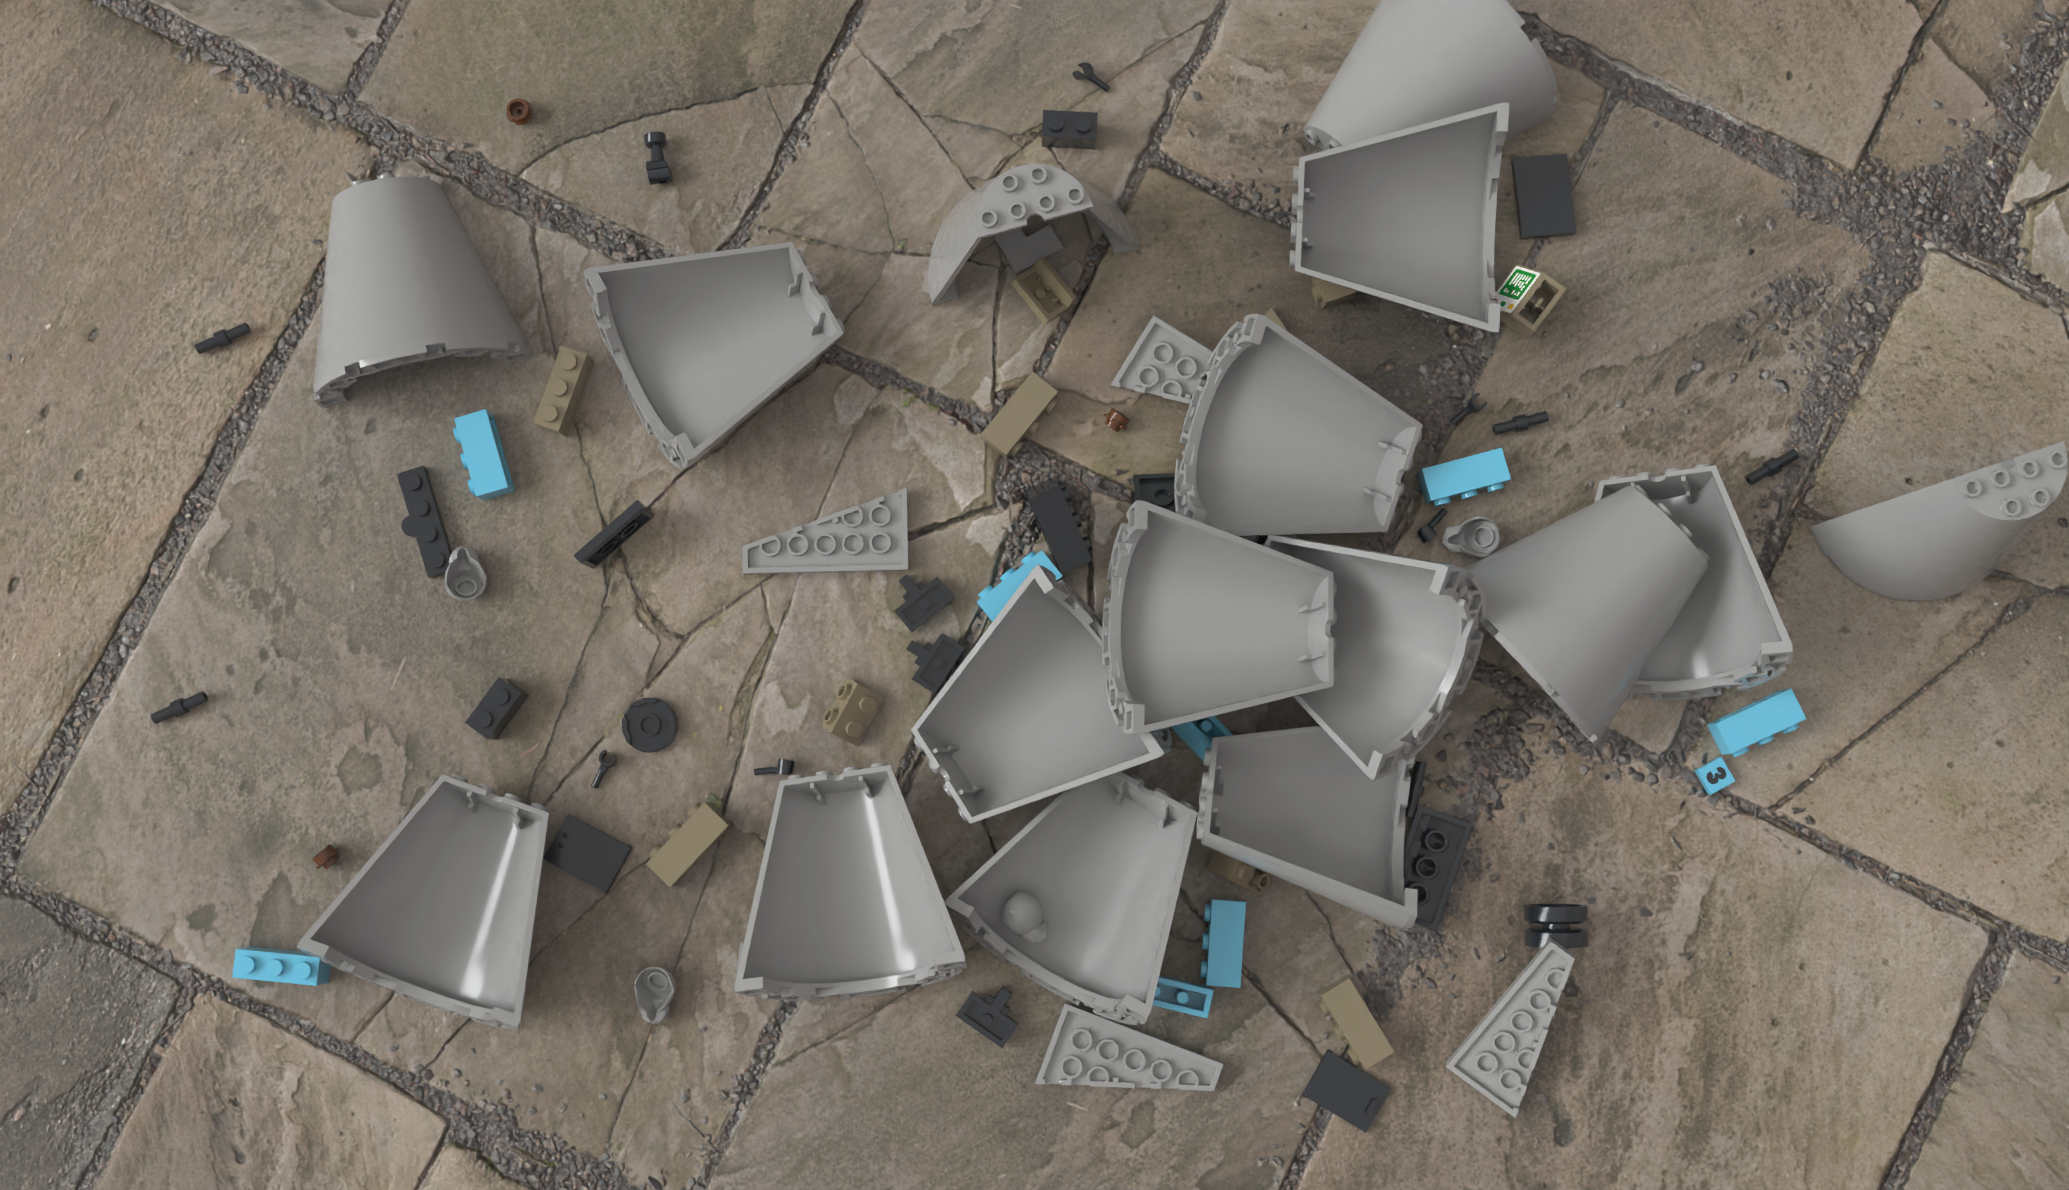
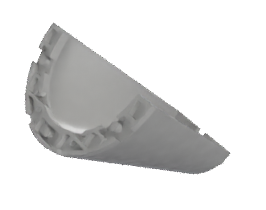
(1433, 63)
(1006, 205)
(1408, 216)
(404, 287)
(709, 337)
(1289, 441)
(1946, 533)
(1591, 600)
(1208, 622)
(1730, 622)
(1400, 652)
(1030, 708)
(1310, 818)
(1107, 884)
(845, 895)
(445, 905)

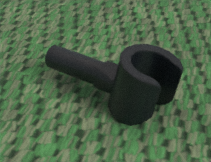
(1088, 74)
(1471, 407)
(1427, 532)
(784, 767)
(603, 768)

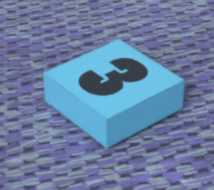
(1714, 775)

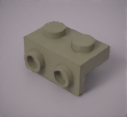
(1044, 291)
(852, 712)

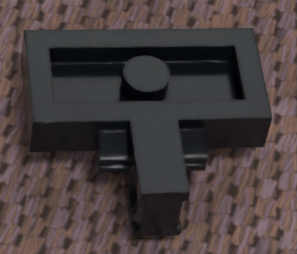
(922, 601)
(934, 661)
(989, 1016)

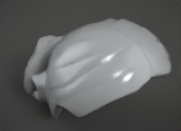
(1475, 537)
(465, 575)
(1024, 917)
(654, 992)

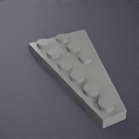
(1164, 363)
(848, 541)
(1509, 1038)
(1110, 1054)

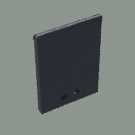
(588, 853)
(1346, 1091)

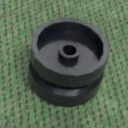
(1556, 925)

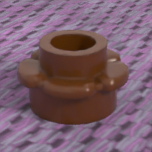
(516, 105)
(1116, 420)
(326, 857)

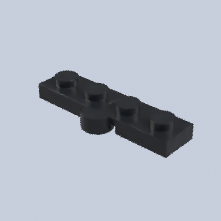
(425, 520)

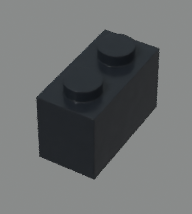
(1069, 129)
(497, 708)

